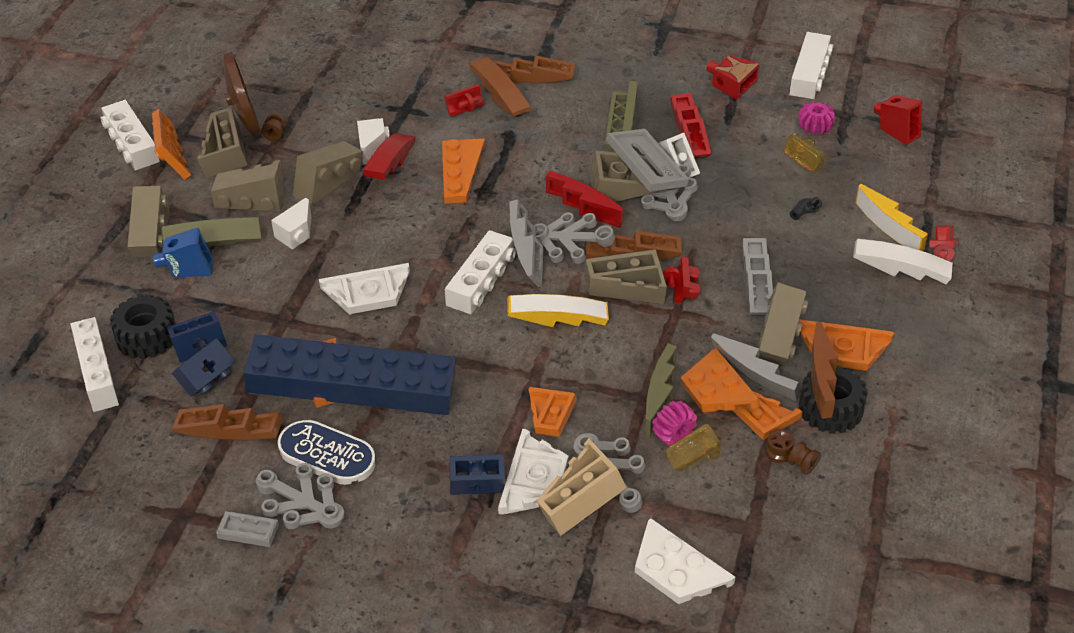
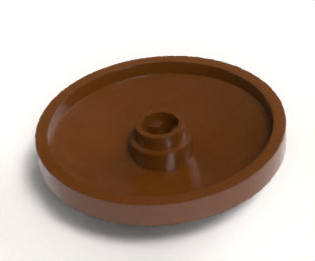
(238, 95)

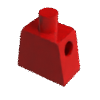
(900, 117)

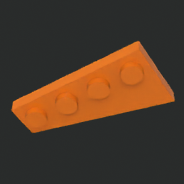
(166, 144)
(460, 167)

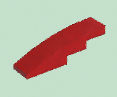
(691, 124)
(389, 155)
(584, 198)

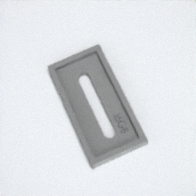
(623, 145)

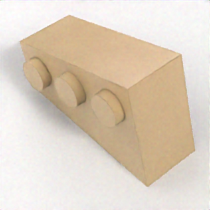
(581, 489)

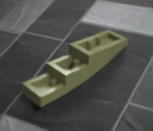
(219, 231)
(660, 387)

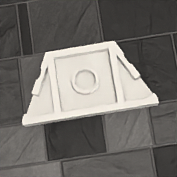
(367, 289)
(531, 473)
(676, 566)

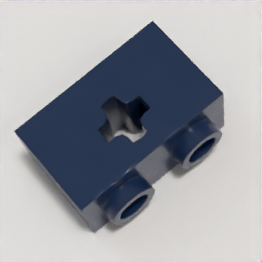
(186, 332)
(213, 357)
(476, 474)

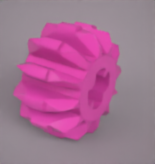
(816, 117)
(674, 422)

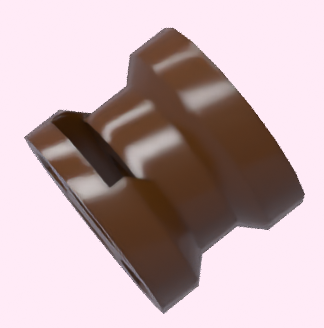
(273, 127)
(779, 446)
(804, 458)

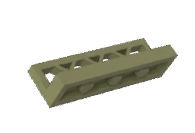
(627, 108)

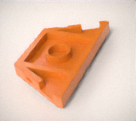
(854, 346)
(717, 385)

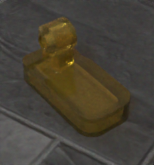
(804, 152)
(694, 447)

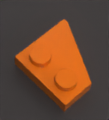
(551, 410)
(767, 417)

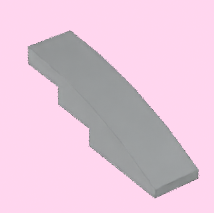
(526, 244)
(757, 275)
(749, 362)

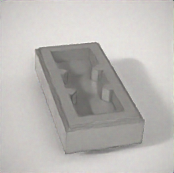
(247, 529)

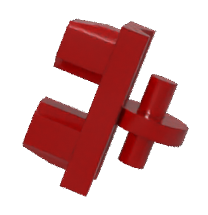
(464, 100)
(944, 242)
(682, 280)

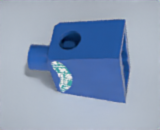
(185, 255)

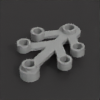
(674, 209)
(603, 235)
(622, 464)
(268, 483)

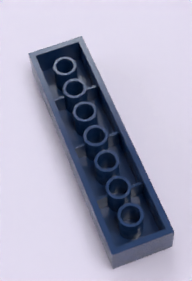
(350, 374)

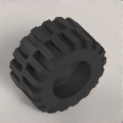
(142, 326)
(849, 402)

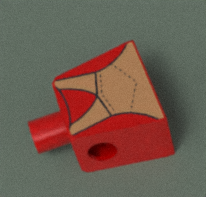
(733, 75)

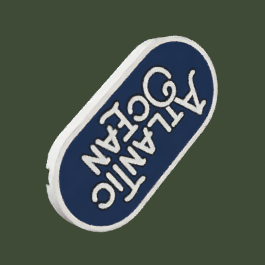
(327, 451)

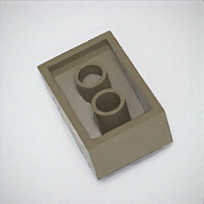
(614, 177)

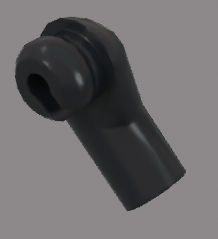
(804, 206)

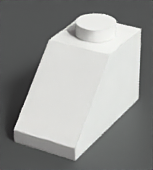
(371, 136)
(680, 152)
(293, 225)

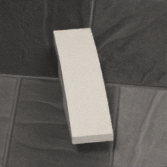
(895, 258)

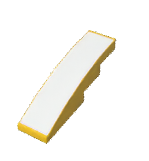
(886, 216)
(549, 308)

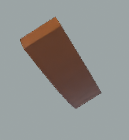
(539, 71)
(501, 86)
(665, 245)
(823, 371)
(221, 423)

